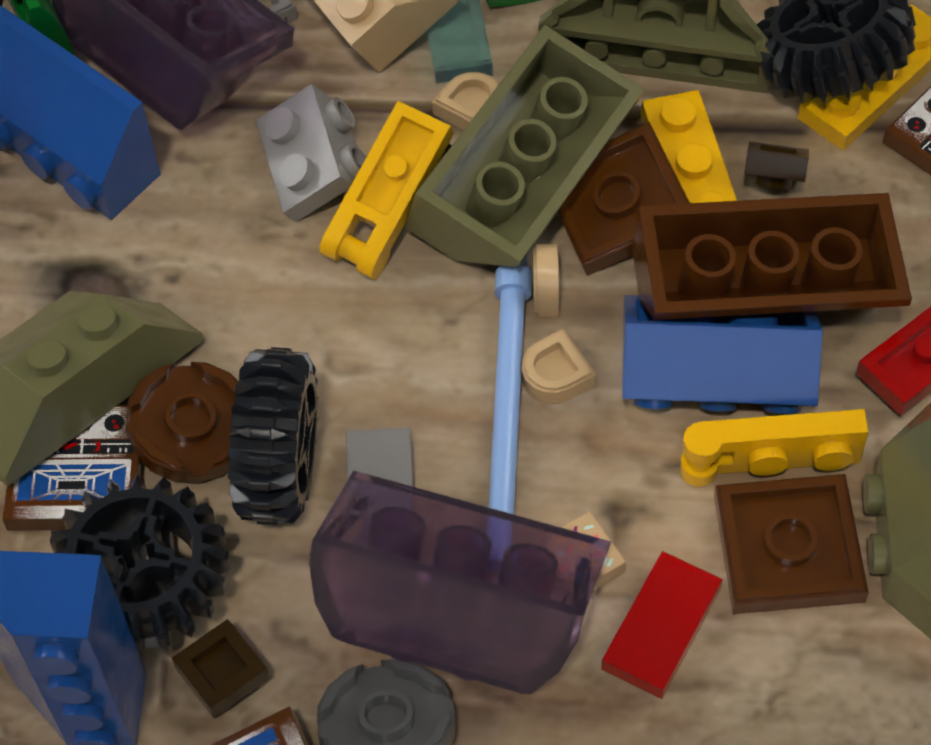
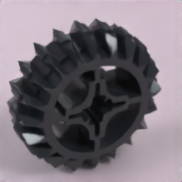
(834, 45)
(273, 436)
(129, 527)

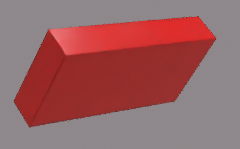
(661, 624)

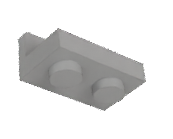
(310, 150)

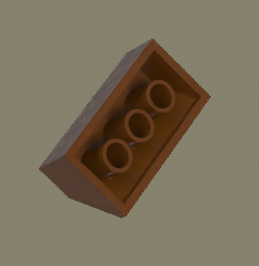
(769, 256)

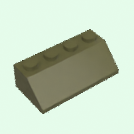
(522, 153)

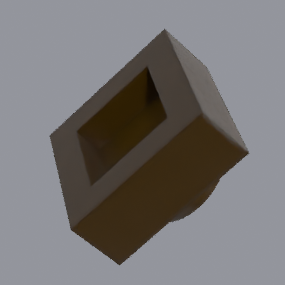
(776, 164)
(220, 668)

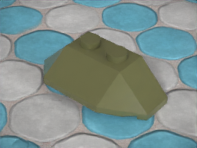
(667, 39)
(76, 367)
(902, 507)

